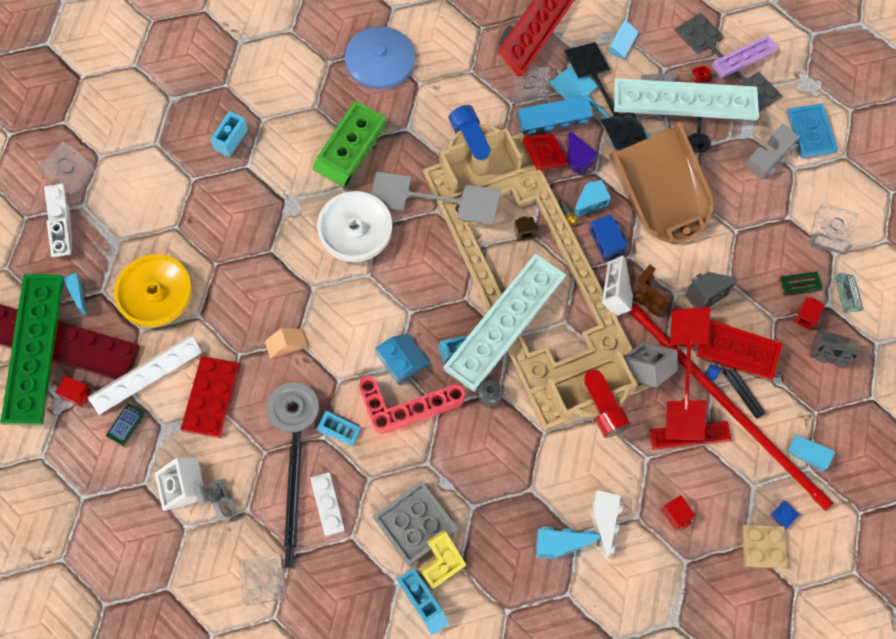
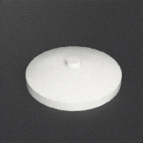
(354, 226)

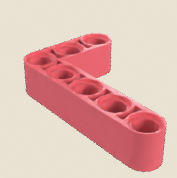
(407, 408)

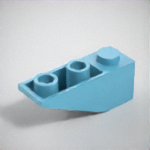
(555, 544)

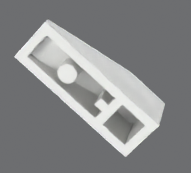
(617, 287)

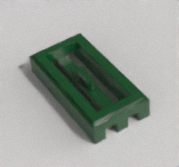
(786, 286)

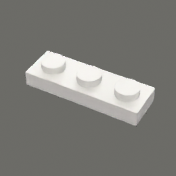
(327, 504)

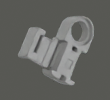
(216, 493)

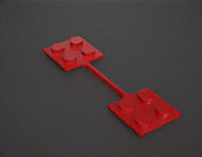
(687, 417)

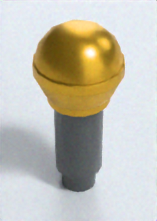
(571, 218)

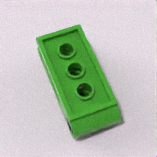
(342, 169)

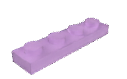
(744, 56)

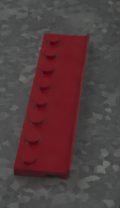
(79, 347)

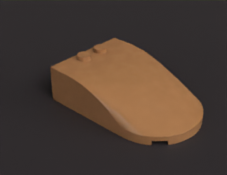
(665, 185)

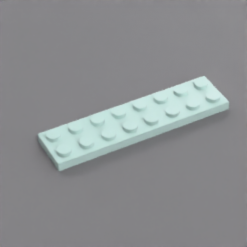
(686, 99)
(504, 322)

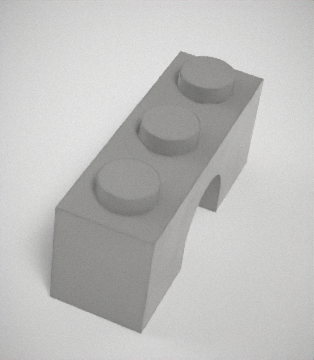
(763, 161)

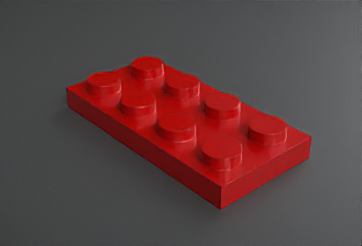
(741, 350)
(210, 397)

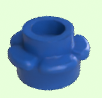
(713, 371)

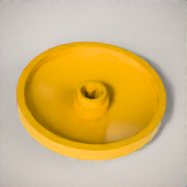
(153, 290)

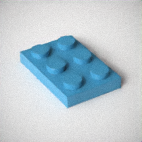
(814, 130)

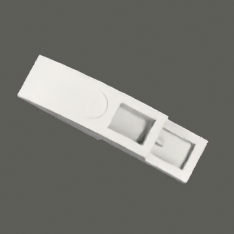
(58, 221)

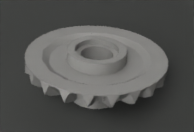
(292, 395)

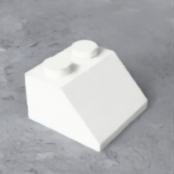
(178, 481)

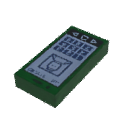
(125, 424)

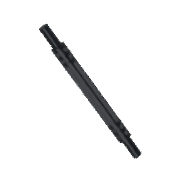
(292, 499)

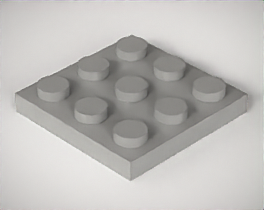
(413, 521)

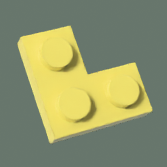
(447, 561)

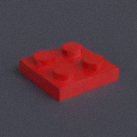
(545, 151)

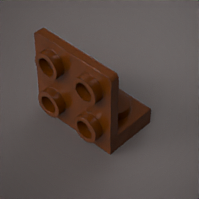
(646, 295)

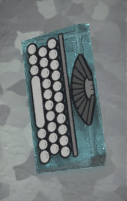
(848, 293)

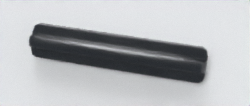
(744, 392)

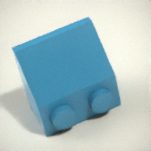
(401, 357)

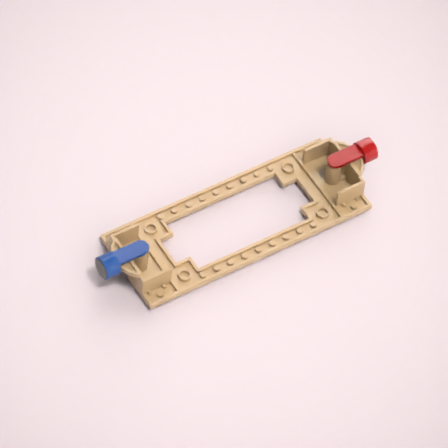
(578, 386)

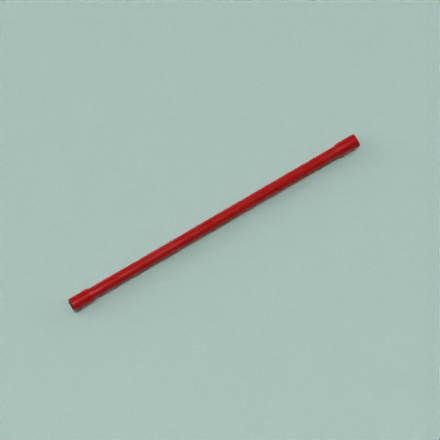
(816, 494)

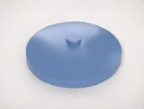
(379, 57)

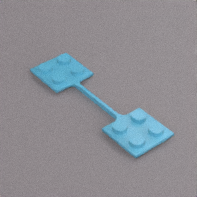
(570, 87)

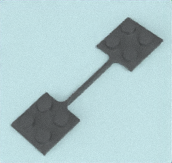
(702, 34)

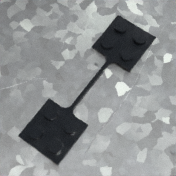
(621, 128)

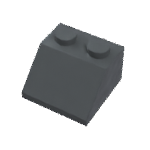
(709, 289)

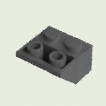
(834, 349)

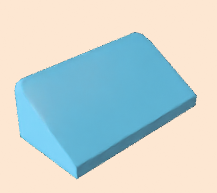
(623, 40)

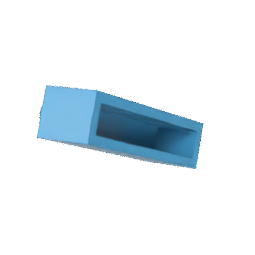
(554, 114)

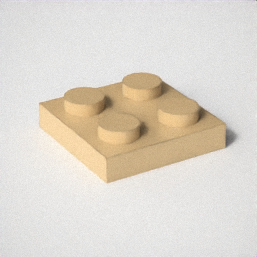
(764, 547)

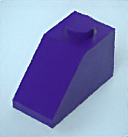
(579, 154)

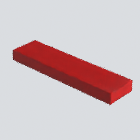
(715, 433)

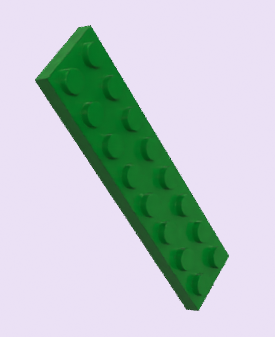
(32, 350)

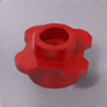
(705, 71)

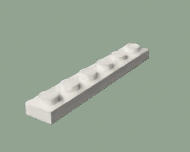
(144, 374)

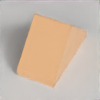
(285, 341)

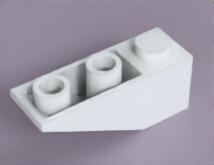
(604, 516)

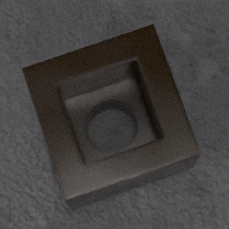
(525, 228)

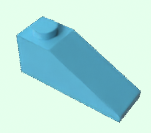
(423, 601)

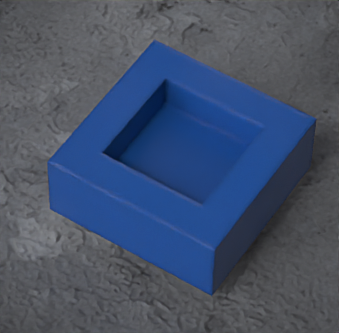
(784, 514)

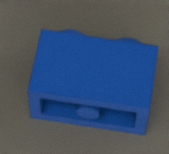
(608, 237)

